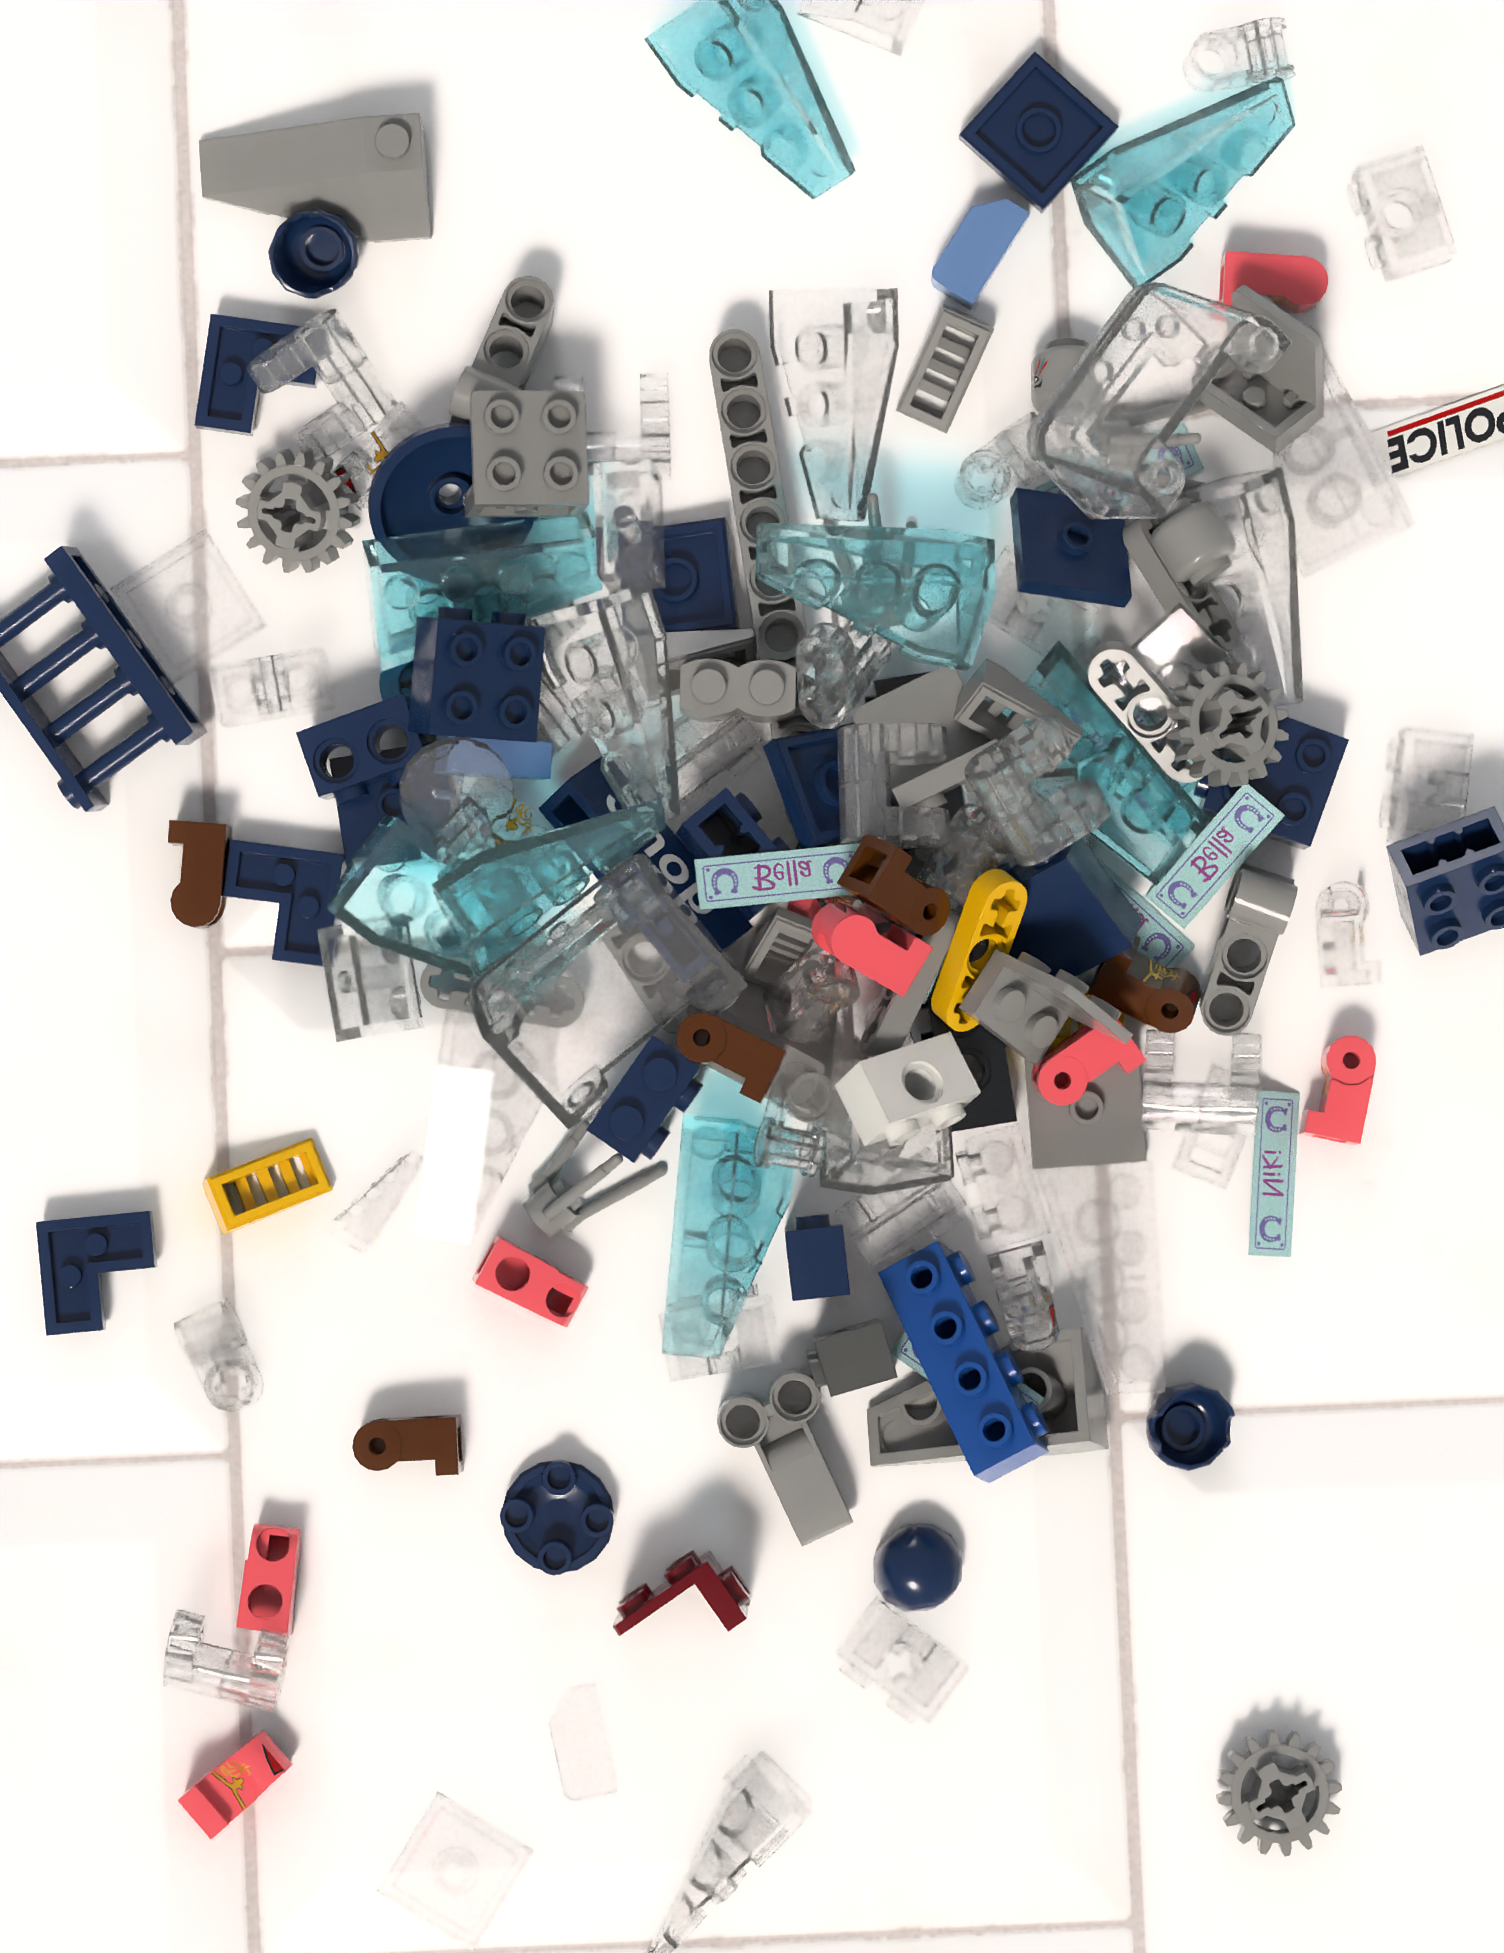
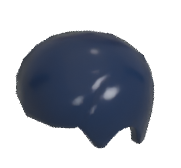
(314, 253)
(1189, 1425)
(918, 1567)

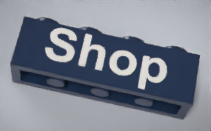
(591, 796)

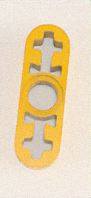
(991, 913)

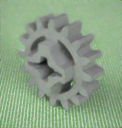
(316, 495)
(1208, 712)
(1303, 1781)

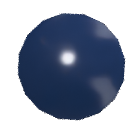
(557, 1516)

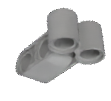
(506, 333)
(1258, 911)
(791, 1458)

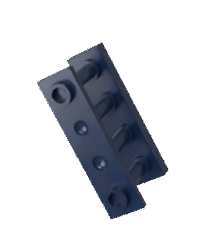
(136, 673)

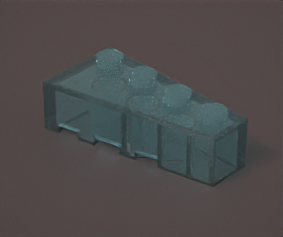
(482, 568)
(1150, 812)

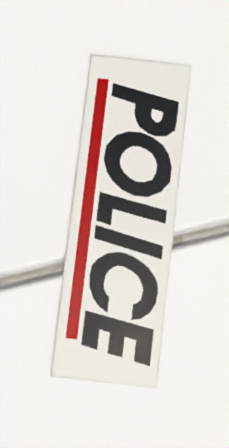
(1443, 432)

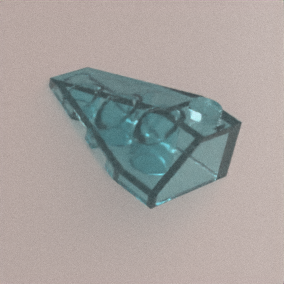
(758, 78)
(1163, 186)
(905, 584)
(507, 888)
(392, 902)
(719, 1232)

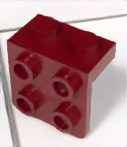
(721, 1588)

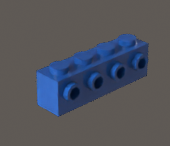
(964, 1361)

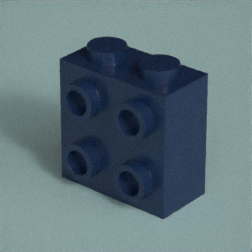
(476, 676)
(1294, 785)
(728, 828)
(1451, 880)
(1072, 912)
(644, 1100)

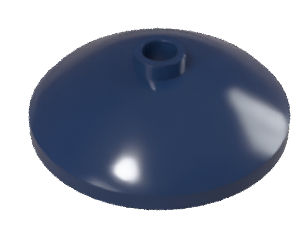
(408, 483)

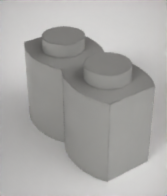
(720, 690)

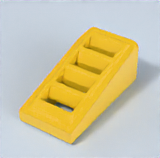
(221, 1205)

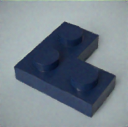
(227, 390)
(298, 882)
(76, 1254)

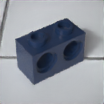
(362, 735)
(816, 1258)

